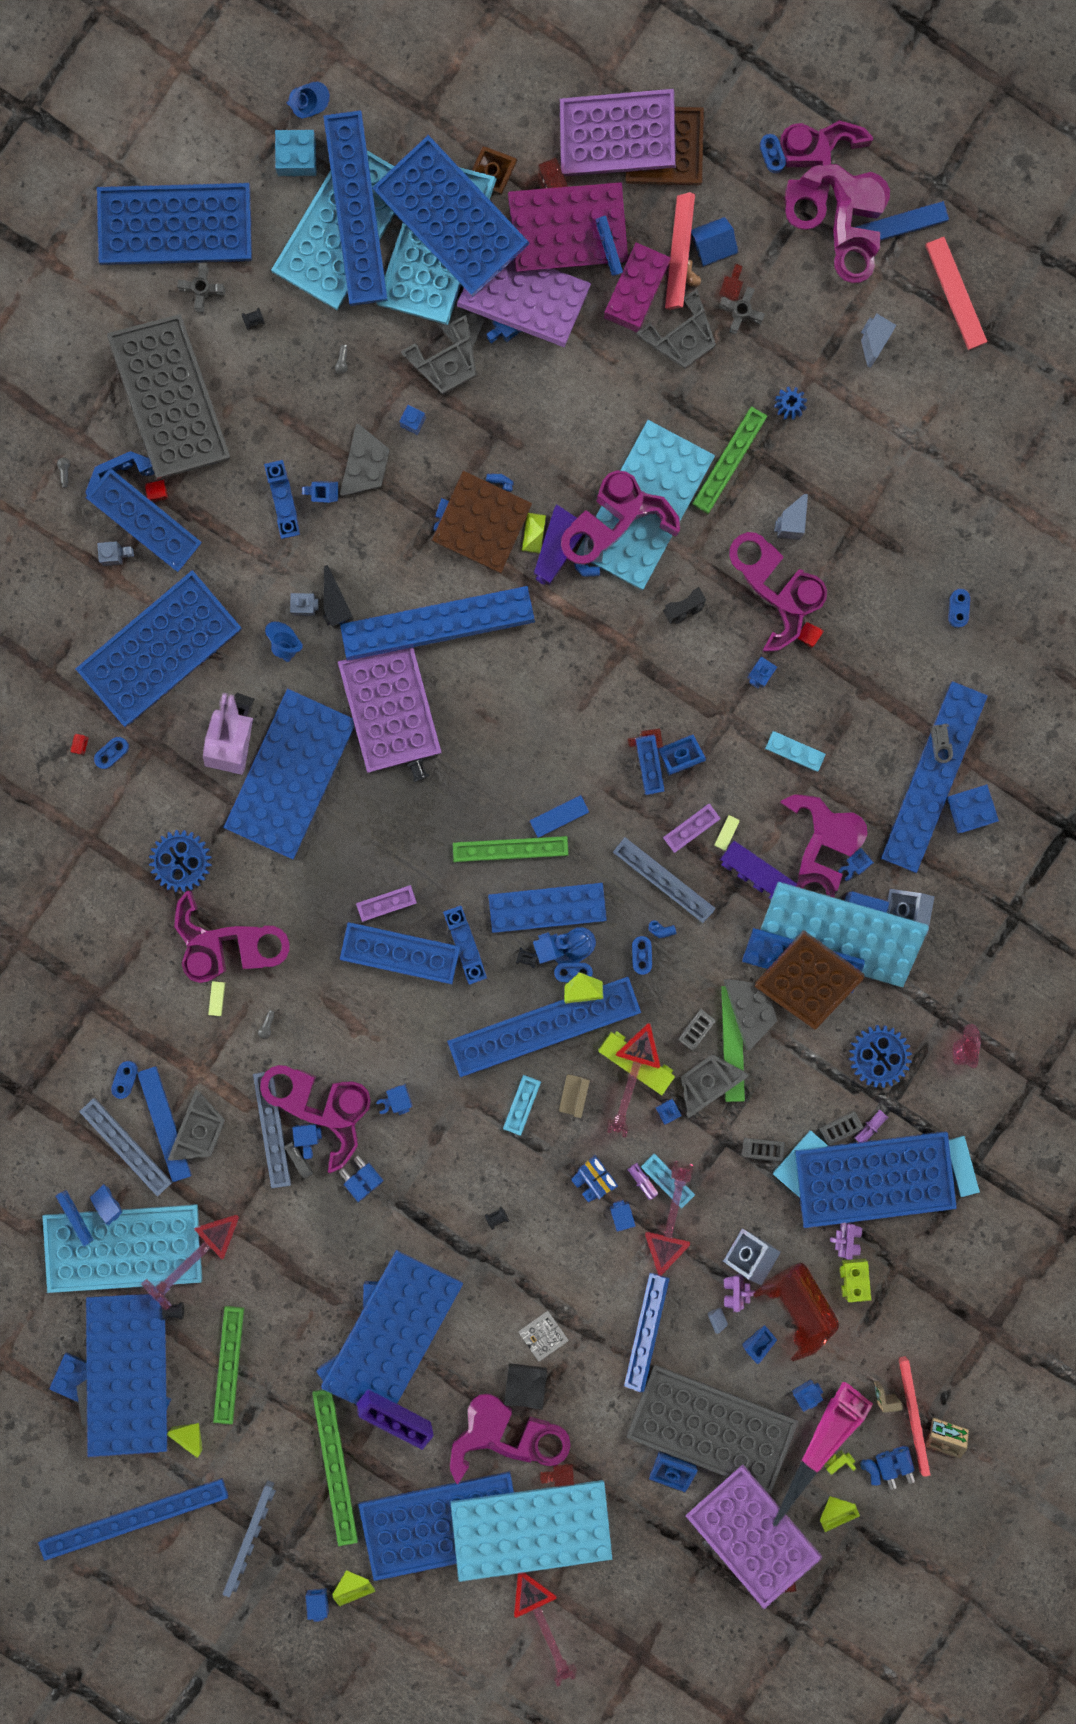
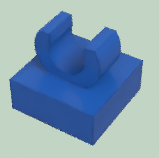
(668, 1111)

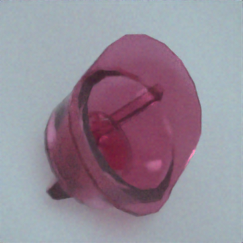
(967, 1048)

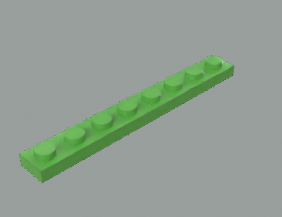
(335, 1467)

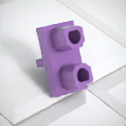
(845, 1239)
(741, 1292)

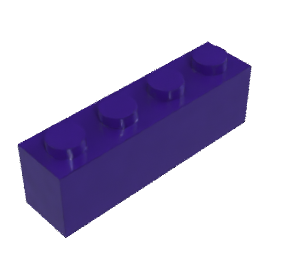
(753, 869)
(395, 1419)

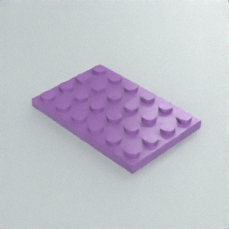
(617, 132)
(531, 301)
(389, 709)
(739, 1528)

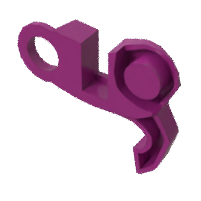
(811, 148)
(855, 195)
(623, 499)
(798, 598)
(834, 830)
(204, 949)
(344, 1108)
(485, 1429)

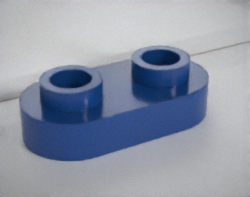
(773, 154)
(958, 607)
(111, 752)
(642, 955)
(572, 969)
(124, 1080)

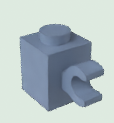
(111, 553)
(303, 604)

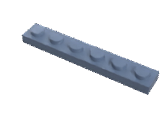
(664, 880)
(272, 1136)
(125, 1147)
(247, 1547)

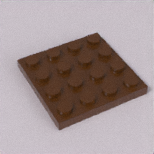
(687, 152)
(481, 522)
(809, 980)

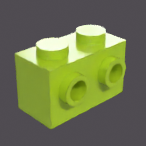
(856, 1280)

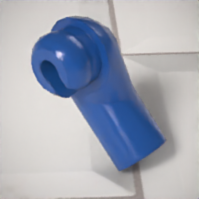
(501, 479)
(587, 571)
(660, 931)
(872, 1468)

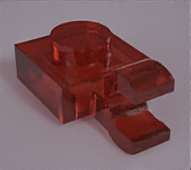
(731, 285)
(657, 732)
(561, 1475)

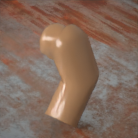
(691, 278)

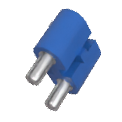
(363, 1181)
(894, 1464)

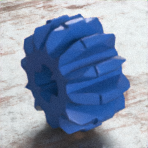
(798, 405)

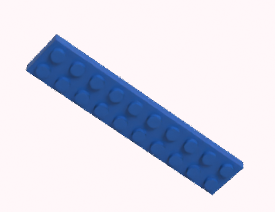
(355, 208)
(437, 623)
(933, 779)
(541, 1028)

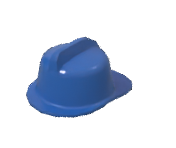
(309, 99)
(283, 640)
(581, 946)

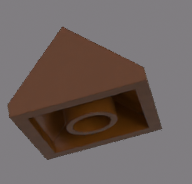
(497, 165)

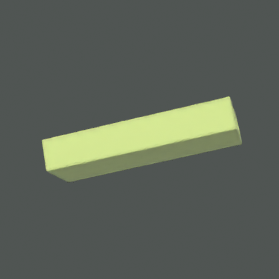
(727, 832)
(216, 998)

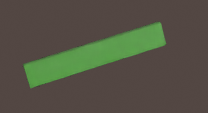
(729, 460)
(510, 849)
(732, 1046)
(228, 1365)

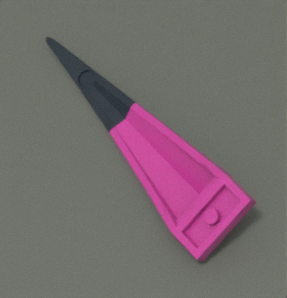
(838, 1422)

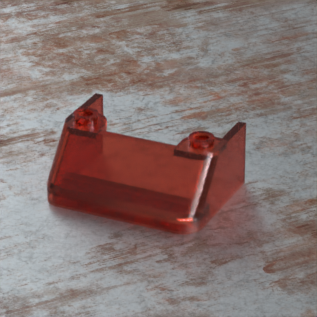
(806, 1306)

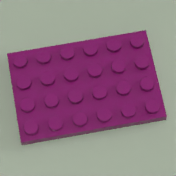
(564, 227)

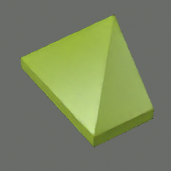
(534, 533)
(583, 988)
(188, 1437)
(837, 1513)
(352, 1588)

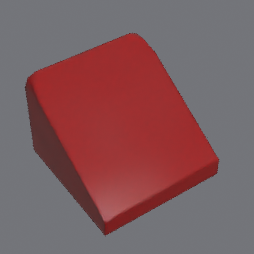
(156, 491)
(810, 634)
(79, 744)

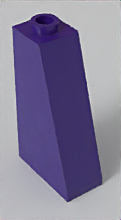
(551, 555)

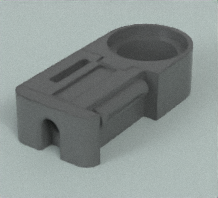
(941, 741)
(298, 1159)

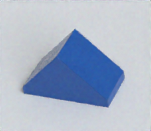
(759, 1344)

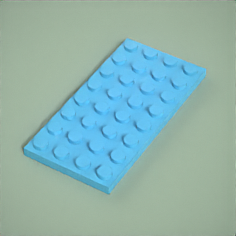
(314, 251)
(417, 279)
(665, 468)
(881, 939)
(124, 1254)
(531, 1530)

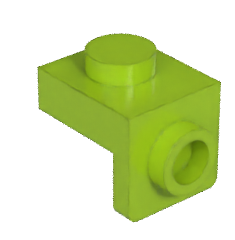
(838, 1460)

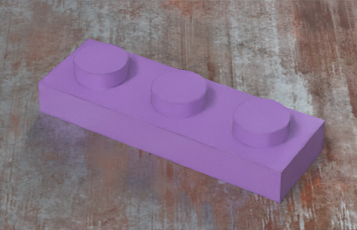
(691, 828)
(386, 903)

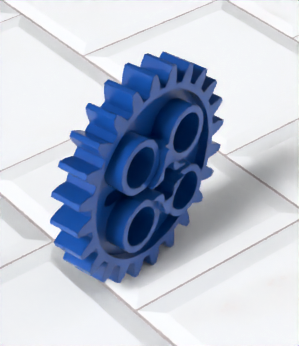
(166, 872)
(866, 1066)

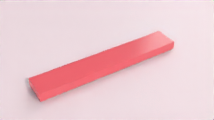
(680, 251)
(956, 293)
(914, 1416)

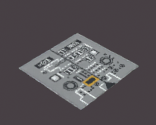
(543, 1336)

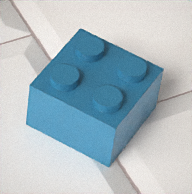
(295, 152)

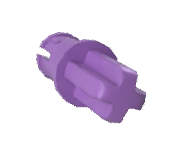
(871, 1126)
(643, 1181)

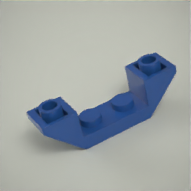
(121, 462)
(283, 499)
(463, 937)

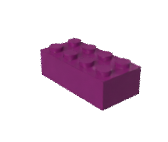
(637, 287)

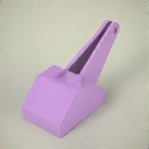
(227, 738)

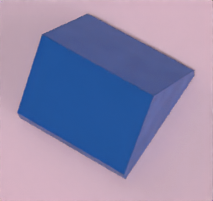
(714, 241)
(681, 755)
(673, 1471)

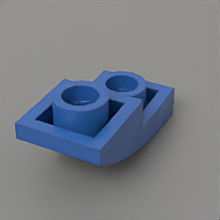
(106, 1205)

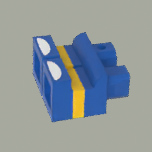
(598, 1186)

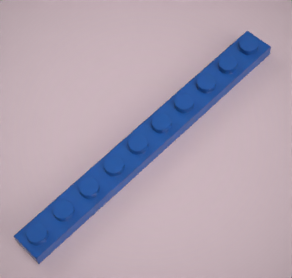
(133, 1519)

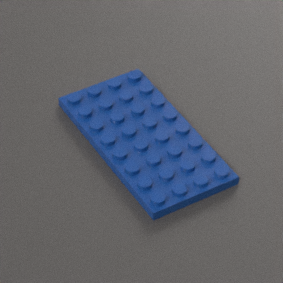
(450, 215)
(174, 224)
(158, 648)
(290, 774)
(875, 1179)
(392, 1331)
(125, 1375)
(416, 1527)

